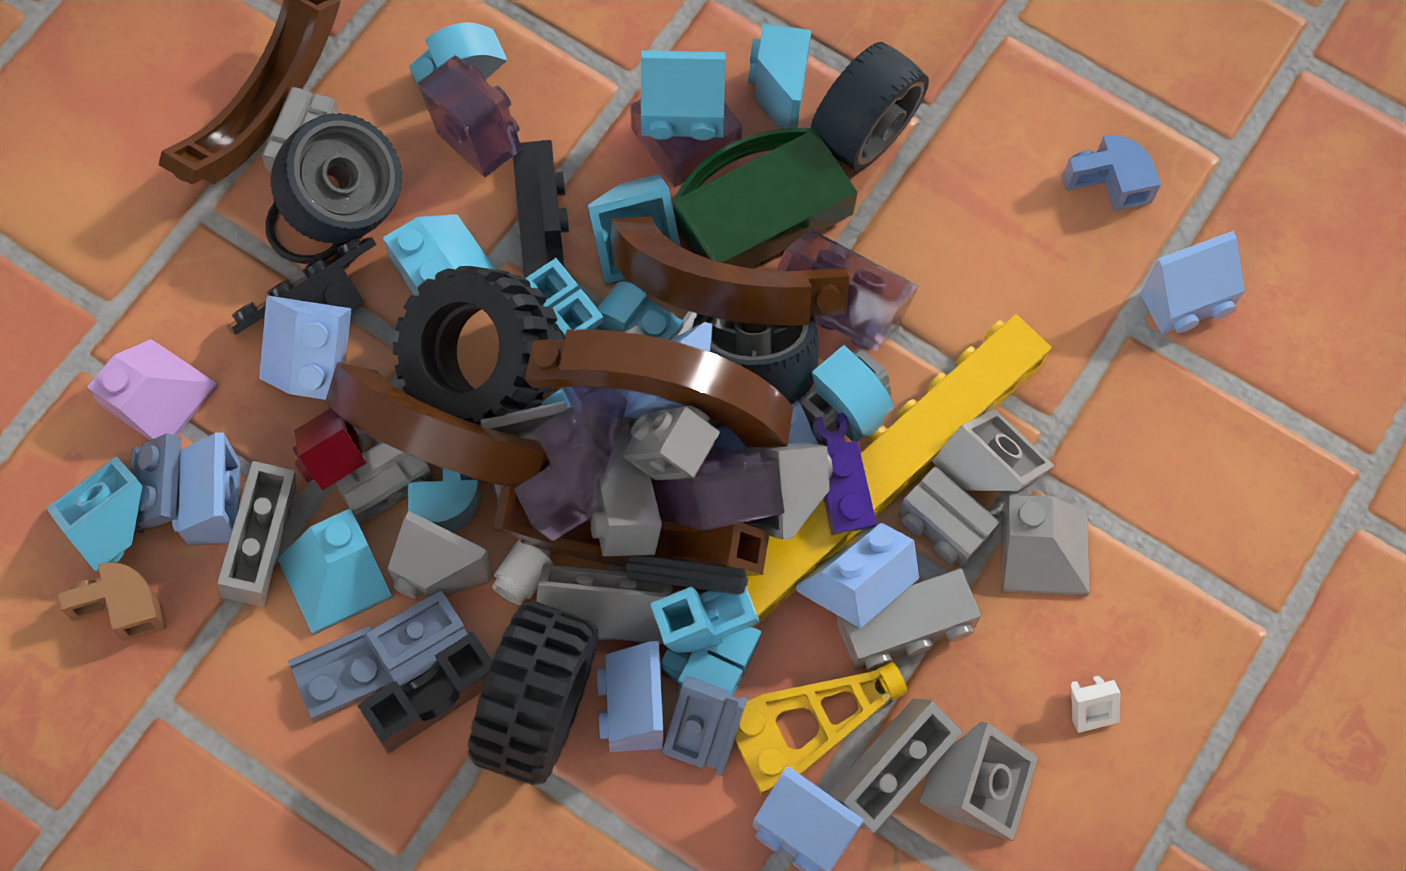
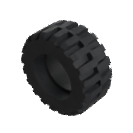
(432, 332)
(532, 692)

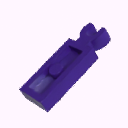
(848, 498)

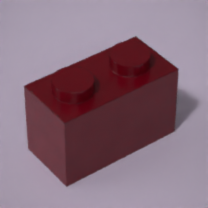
(328, 449)

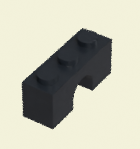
(408, 709)

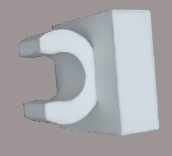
(1095, 704)

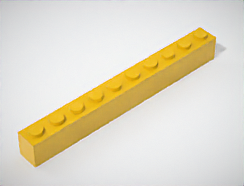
(906, 449)

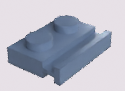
(158, 472)
(413, 638)
(339, 674)
(704, 725)

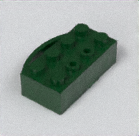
(765, 201)

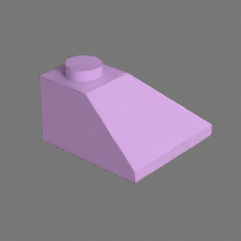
(151, 389)

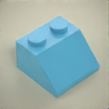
(780, 72)
(682, 94)
(431, 246)

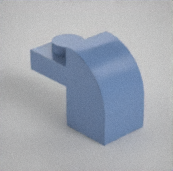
(1121, 166)

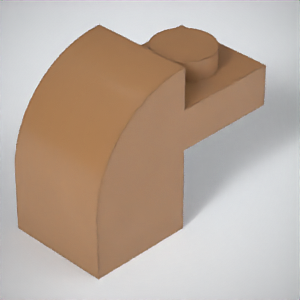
(121, 592)

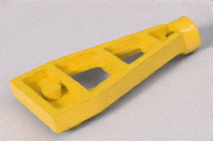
(763, 744)

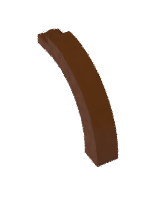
(252, 113)
(719, 288)
(669, 371)
(430, 434)
(728, 545)

